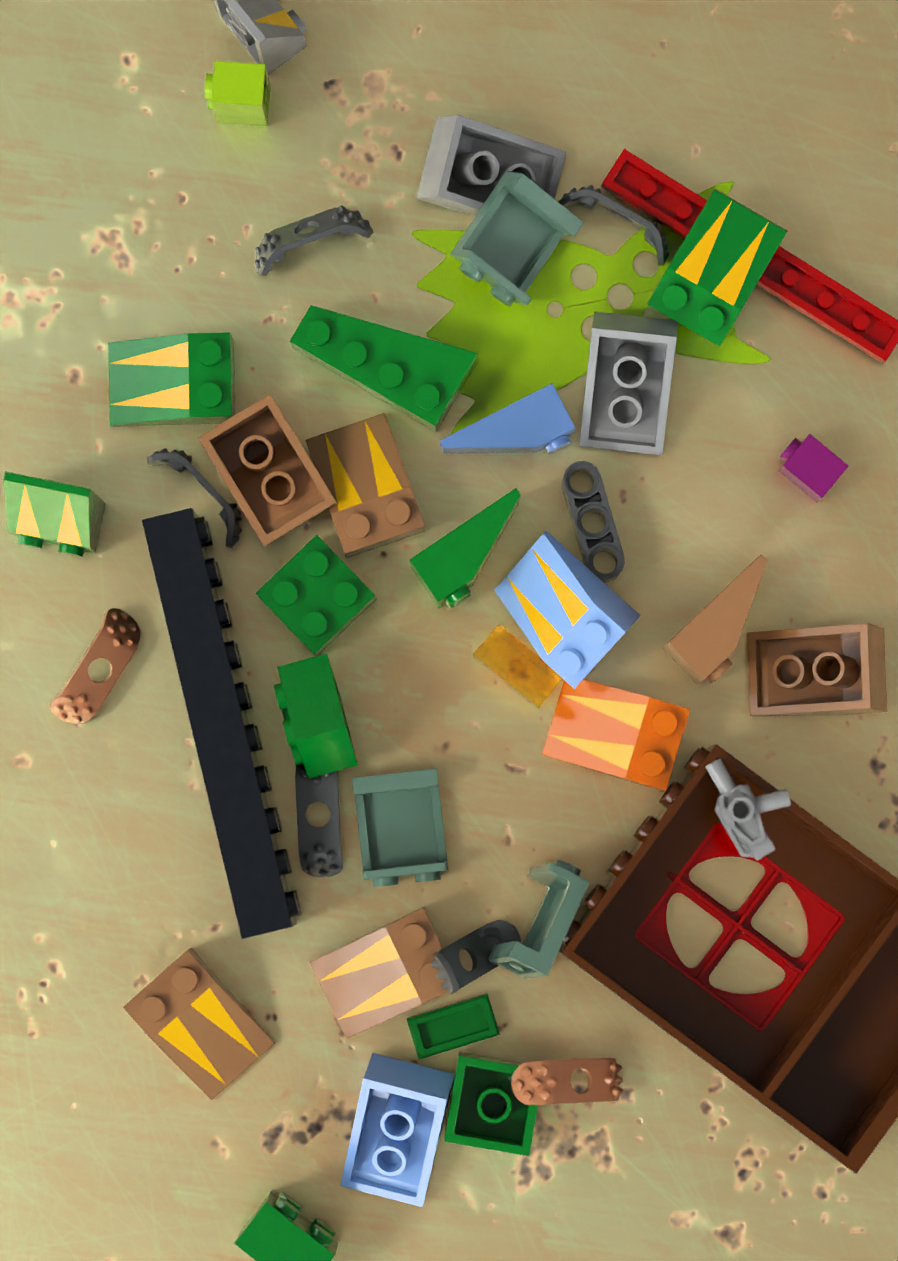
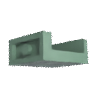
(513, 237)
(400, 826)
(550, 923)

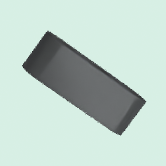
(593, 501)

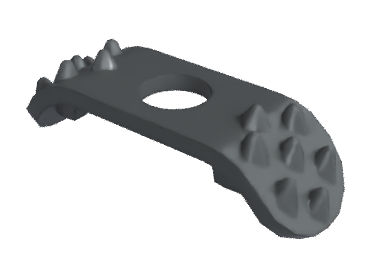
(589, 198)
(287, 236)
(180, 462)
(318, 846)
(479, 946)

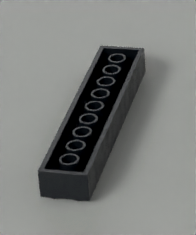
(220, 722)

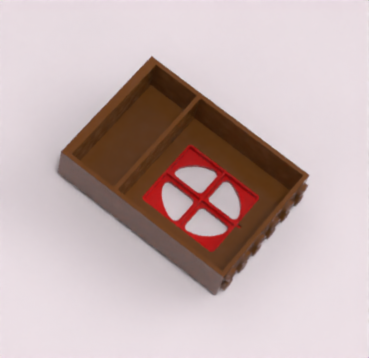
(819, 1041)

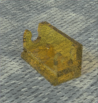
(517, 666)

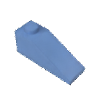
(522, 427)

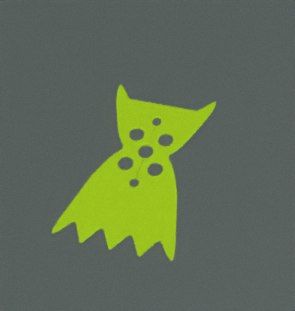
(524, 345)

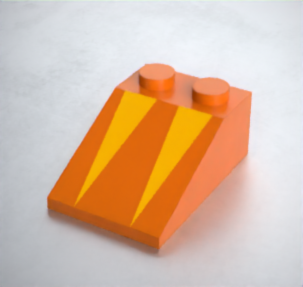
(616, 733)

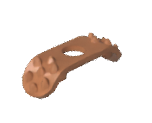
(114, 642)
(550, 1083)

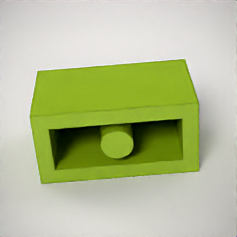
(238, 93)

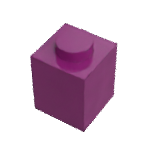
(811, 467)

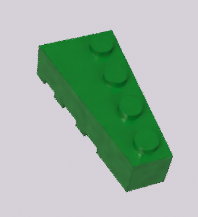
(394, 366)

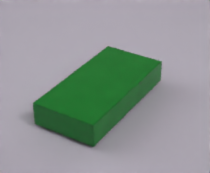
(453, 1026)

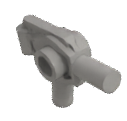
(741, 812)

